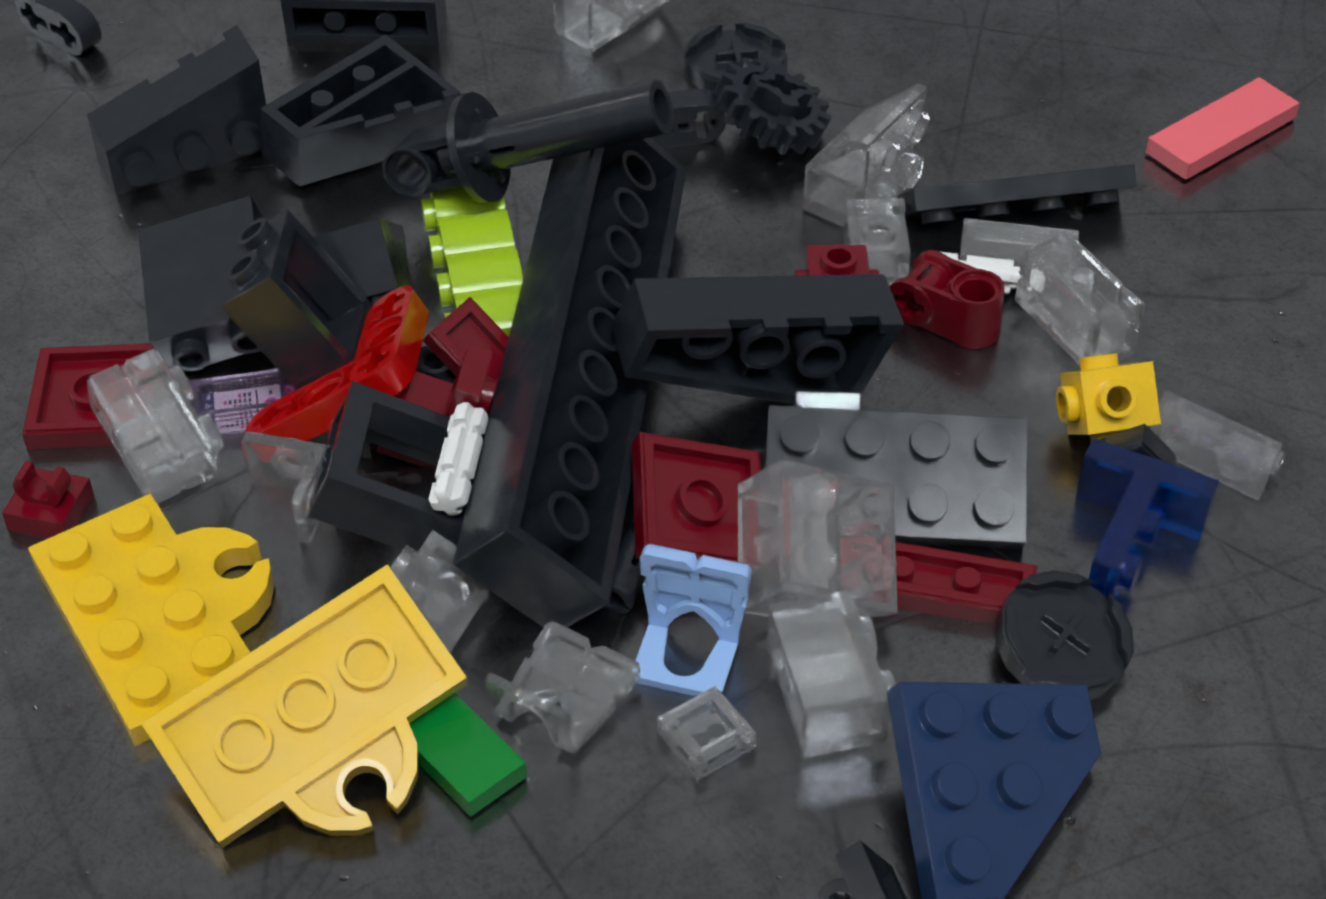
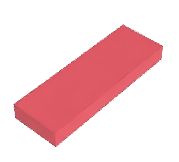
(1222, 128)

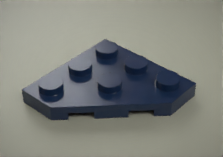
(986, 776)

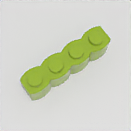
(476, 253)

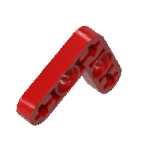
(383, 361)

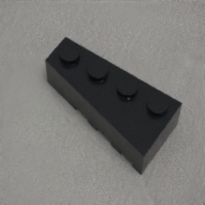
(758, 333)

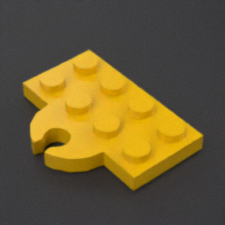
(153, 603)
(311, 715)

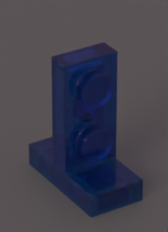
(1145, 498)

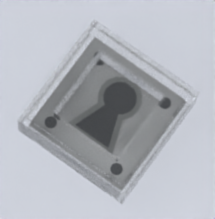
(706, 732)

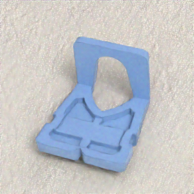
(682, 584)

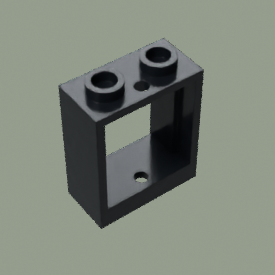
(293, 299)
(369, 505)

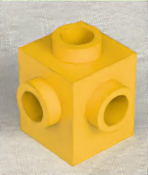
(1107, 396)

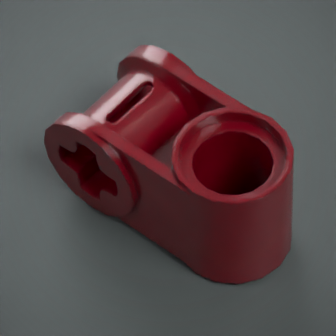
(953, 298)

